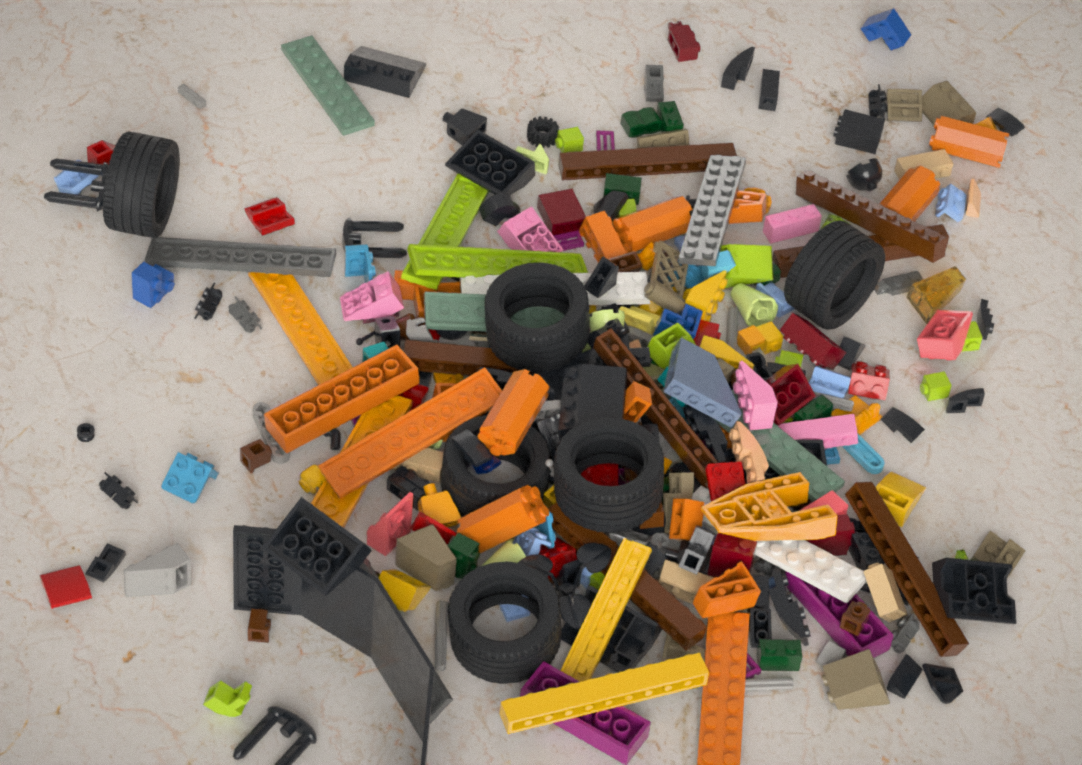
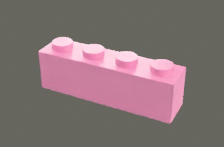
(833, 431)

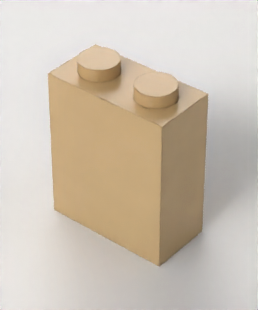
(885, 592)

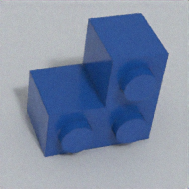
(889, 27)
(151, 283)
(688, 319)

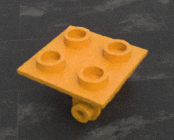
(864, 414)

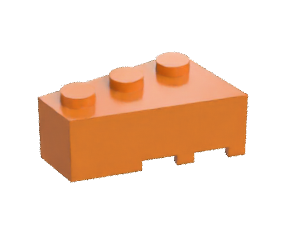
(748, 207)
(601, 236)
(727, 593)

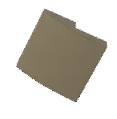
(904, 105)
(998, 551)

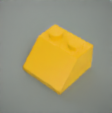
(403, 589)

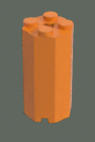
(969, 141)
(912, 193)
(653, 223)
(513, 413)
(504, 518)

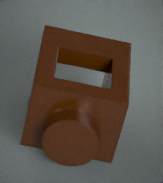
(255, 455)
(856, 613)
(259, 626)

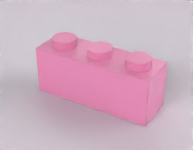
(792, 223)

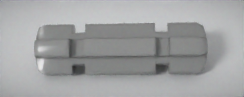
(192, 96)

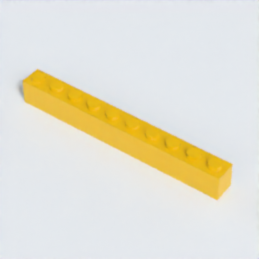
(603, 693)

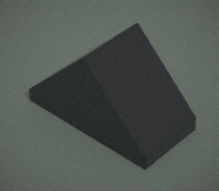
(602, 278)
(853, 351)

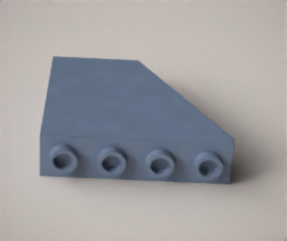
(700, 383)

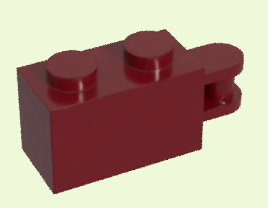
(683, 41)

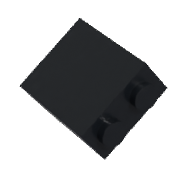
(859, 131)

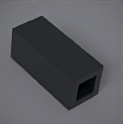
(769, 90)

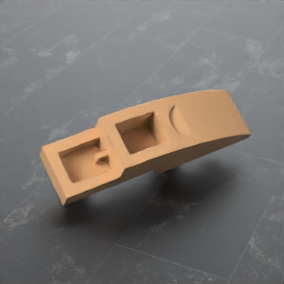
(748, 452)

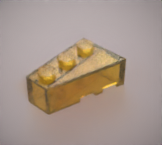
(935, 292)

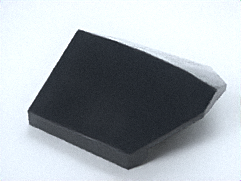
(943, 682)

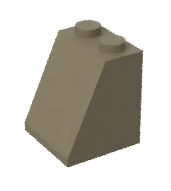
(426, 558)
(855, 682)

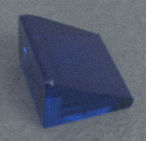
(488, 466)

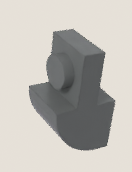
(654, 83)

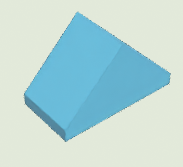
(724, 262)

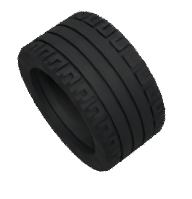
(141, 184)
(834, 274)
(532, 287)
(608, 442)
(472, 493)
(497, 585)

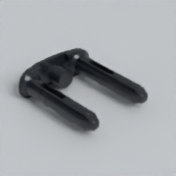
(79, 200)
(350, 238)
(291, 722)

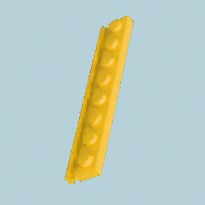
(606, 610)

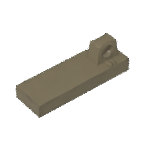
(670, 138)

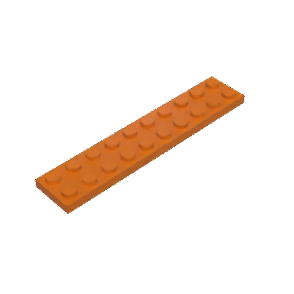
(410, 433)
(725, 689)

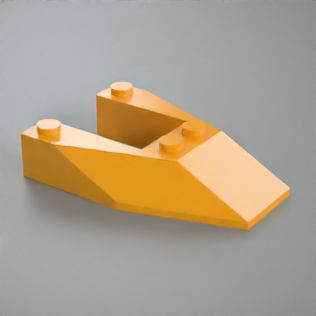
(762, 512)

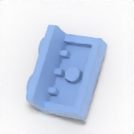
(73, 182)
(951, 202)
(829, 382)

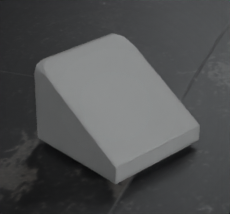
(831, 654)

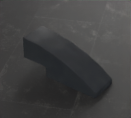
(738, 69)

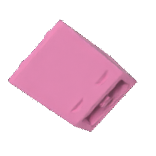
(528, 233)
(372, 299)
(754, 398)

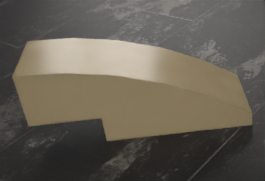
(680, 487)

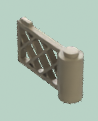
(663, 294)

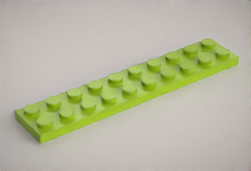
(449, 223)
(479, 262)

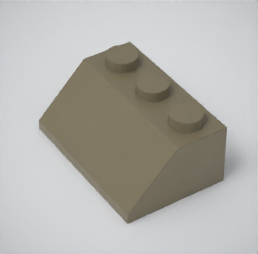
(945, 101)

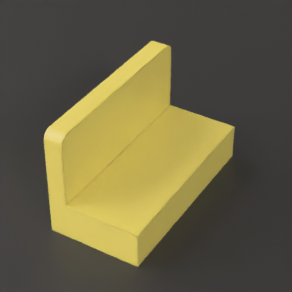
(640, 319)

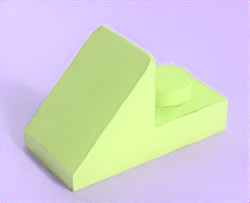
(538, 156)

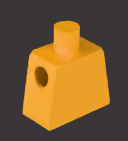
(439, 506)

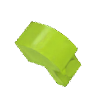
(226, 700)

